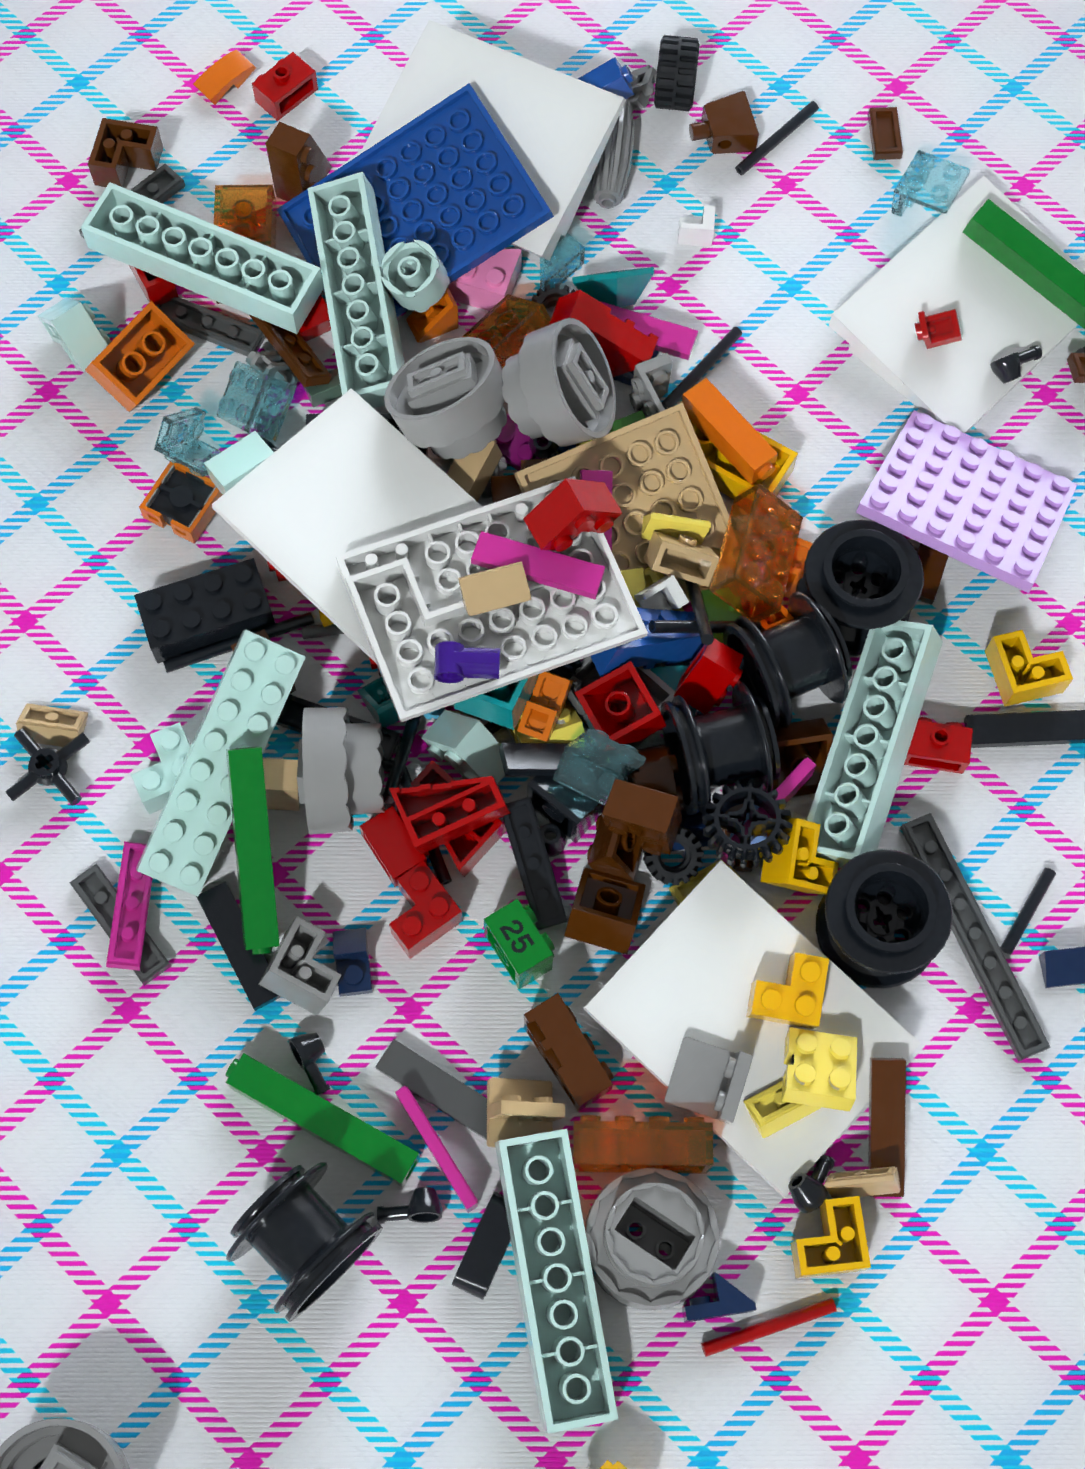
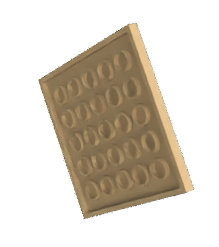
(654, 470)

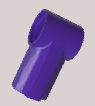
(456, 662)

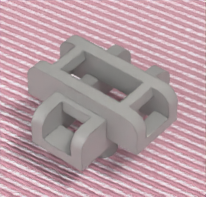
(642, 86)
(271, 364)

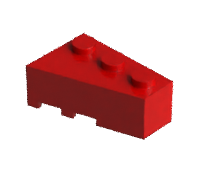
(619, 339)
(448, 810)
(472, 846)

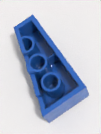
(655, 647)

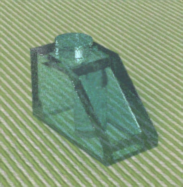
(564, 262)

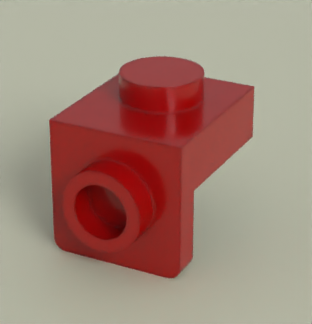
(938, 328)

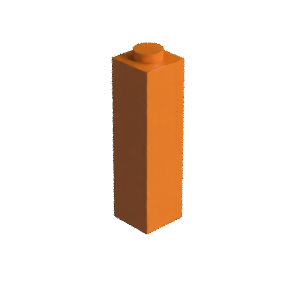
(729, 431)

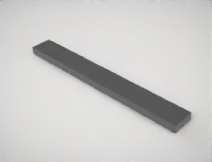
(978, 942)

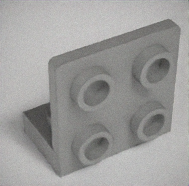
(650, 384)
(708, 1080)

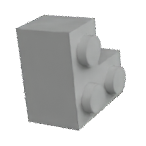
(295, 973)

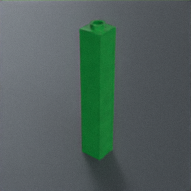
(1029, 259)
(253, 849)
(322, 1119)

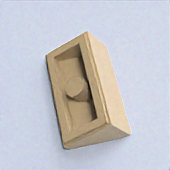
(494, 589)
(52, 724)
(863, 1182)

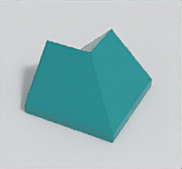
(615, 287)

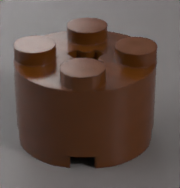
(657, 771)

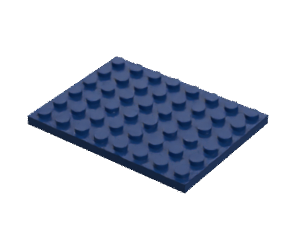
(441, 183)

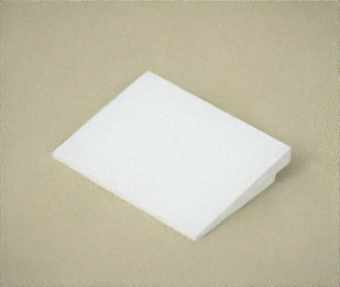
(545, 116)
(993, 309)
(334, 491)
(413, 600)
(697, 985)

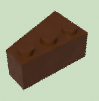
(294, 161)
(568, 1052)

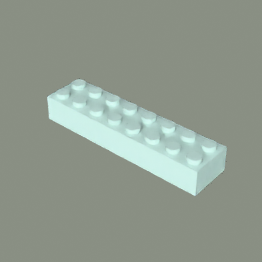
(203, 257)
(356, 298)
(873, 739)
(200, 801)
(556, 1281)

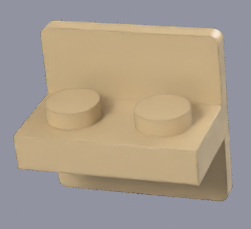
(520, 1108)

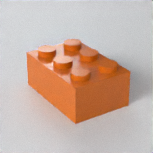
(140, 356)

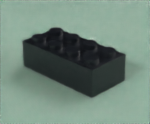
(204, 610)

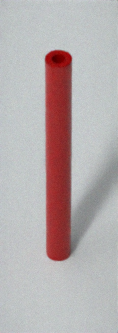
(768, 1327)

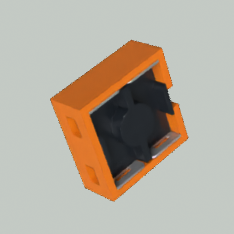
(181, 502)

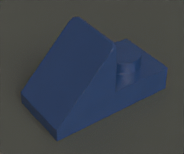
(352, 962)
(728, 1302)

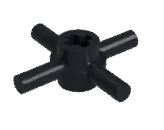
(52, 776)

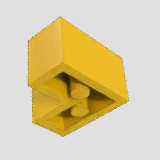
(1022, 676)
(797, 865)
(798, 1000)
(842, 1246)

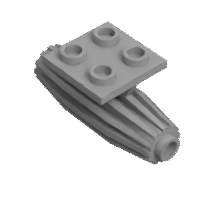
(615, 162)

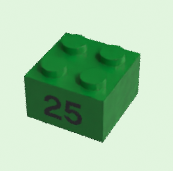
(519, 943)

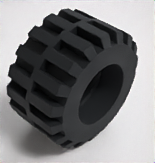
(676, 73)

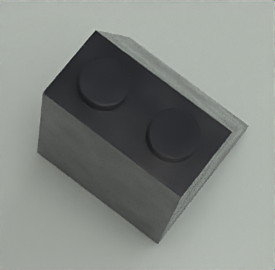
(563, 806)

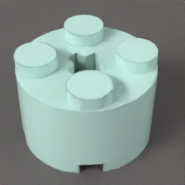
(414, 275)

